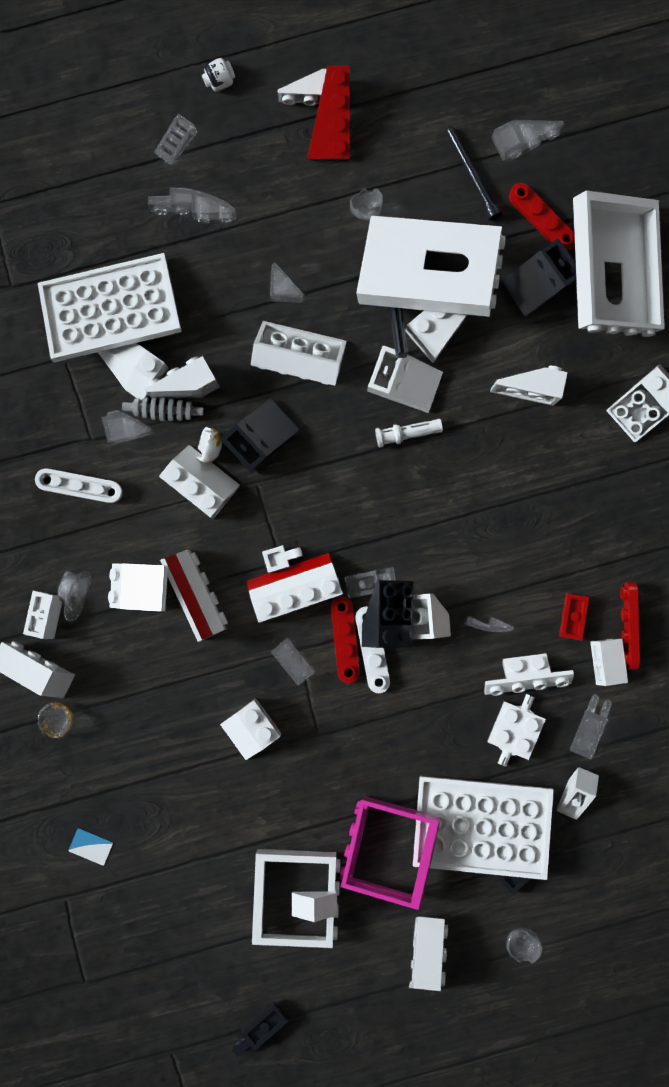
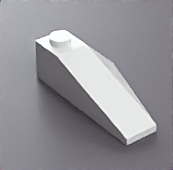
(134, 367)

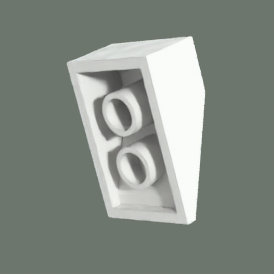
(540, 385)
(138, 587)

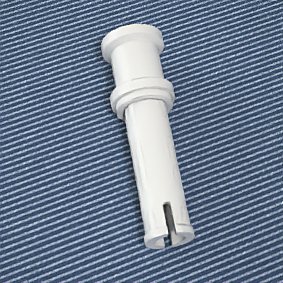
(398, 434)

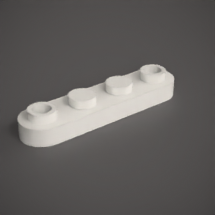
(78, 485)
(373, 659)

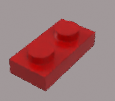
(574, 616)

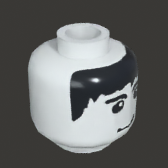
(218, 74)

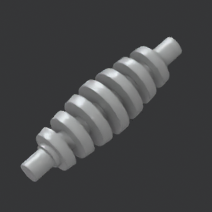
(163, 409)

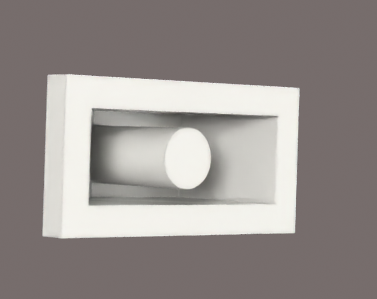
(578, 793)

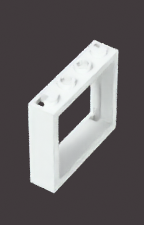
(264, 855)

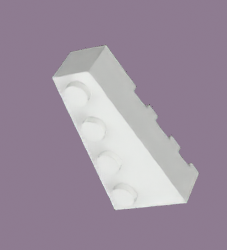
(433, 331)

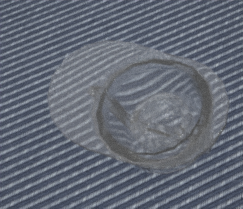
(72, 593)

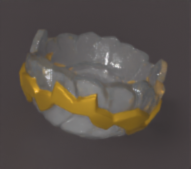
(55, 720)

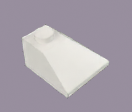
(429, 618)

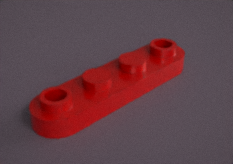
(541, 215)
(630, 617)
(345, 639)

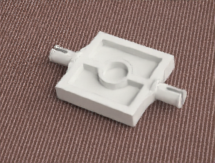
(516, 730)

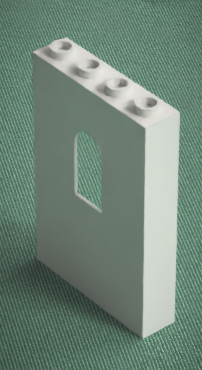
(626, 233)
(396, 275)

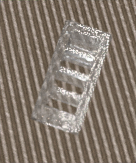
(179, 121)

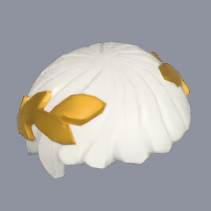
(209, 445)

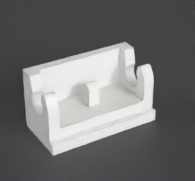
(43, 615)
(609, 662)

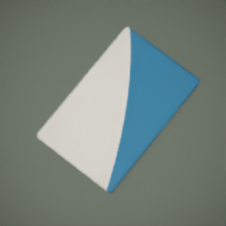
(90, 846)

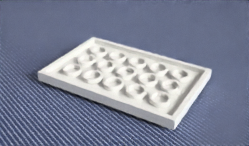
(108, 307)
(486, 827)

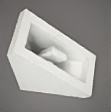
(314, 905)

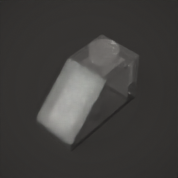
(123, 428)
(365, 582)

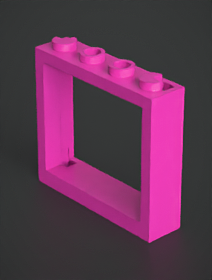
(351, 853)

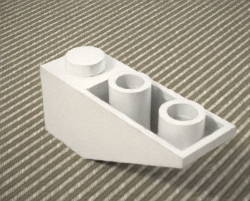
(304, 90)

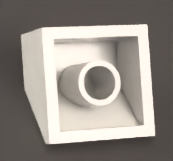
(251, 729)

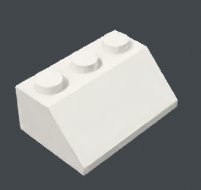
(199, 481)

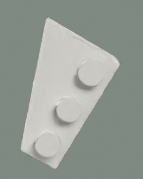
(33, 671)
(428, 954)

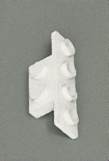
(527, 673)

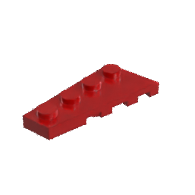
(332, 122)

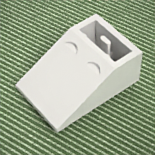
(404, 380)
(190, 381)
(643, 404)

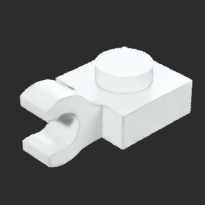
(278, 559)

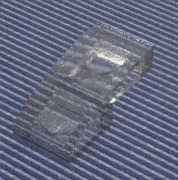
(493, 625)

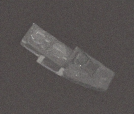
(202, 205)

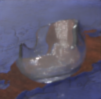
(366, 204)
(524, 945)

